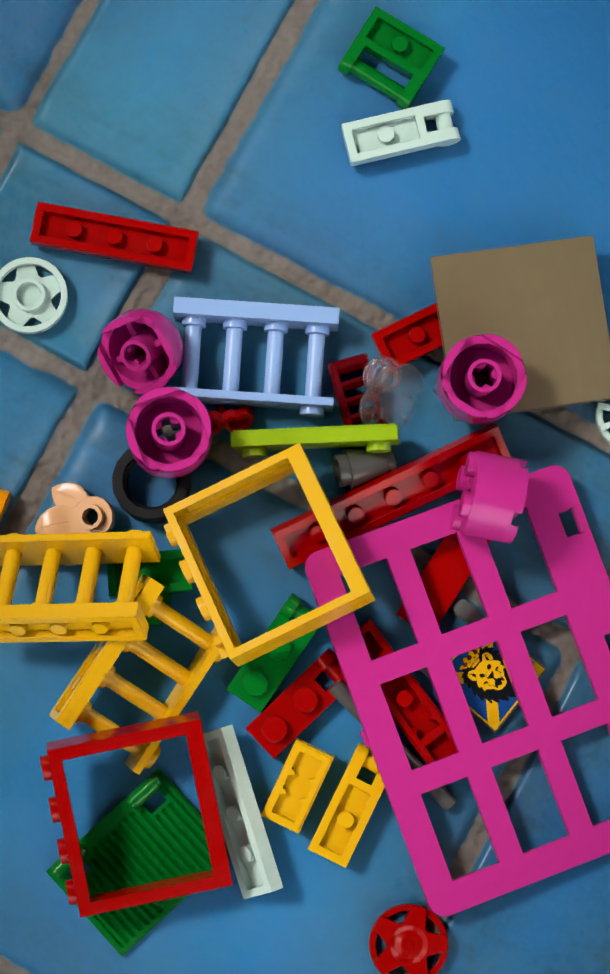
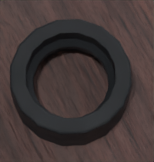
(132, 507)

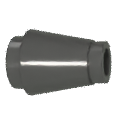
(358, 467)

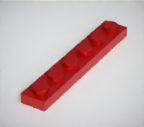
(387, 495)

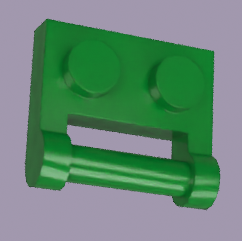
(397, 47)

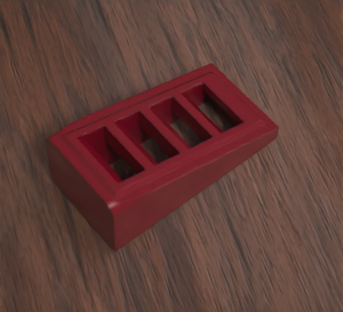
(342, 367)

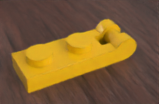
(348, 810)

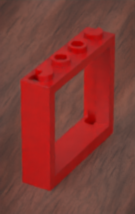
(62, 811)

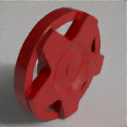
(408, 941)

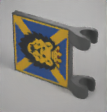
(485, 676)

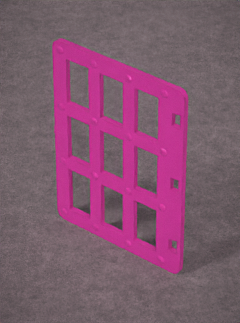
(585, 601)

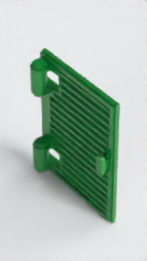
(139, 849)

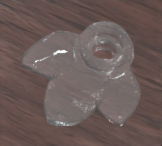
(389, 391)

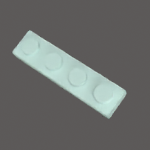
(240, 816)

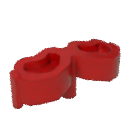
(231, 419)

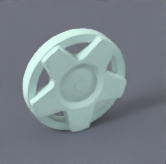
(32, 295)

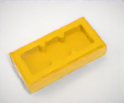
(297, 785)

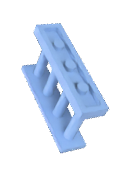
(276, 320)

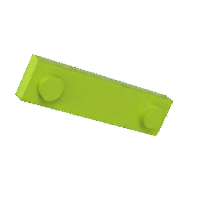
(375, 437)

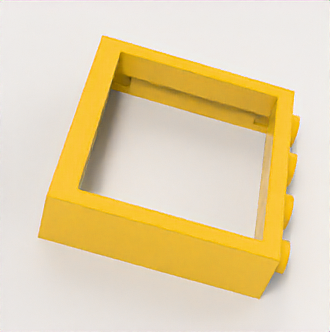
(195, 570)

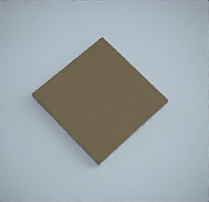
(542, 302)

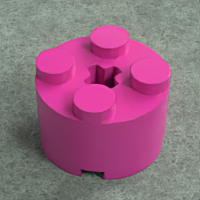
(468, 359)
(182, 413)
(491, 496)

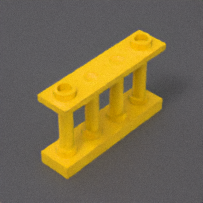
(81, 619)
(99, 672)

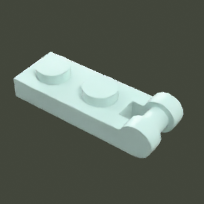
(399, 133)

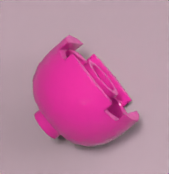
(141, 350)

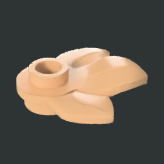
(71, 512)

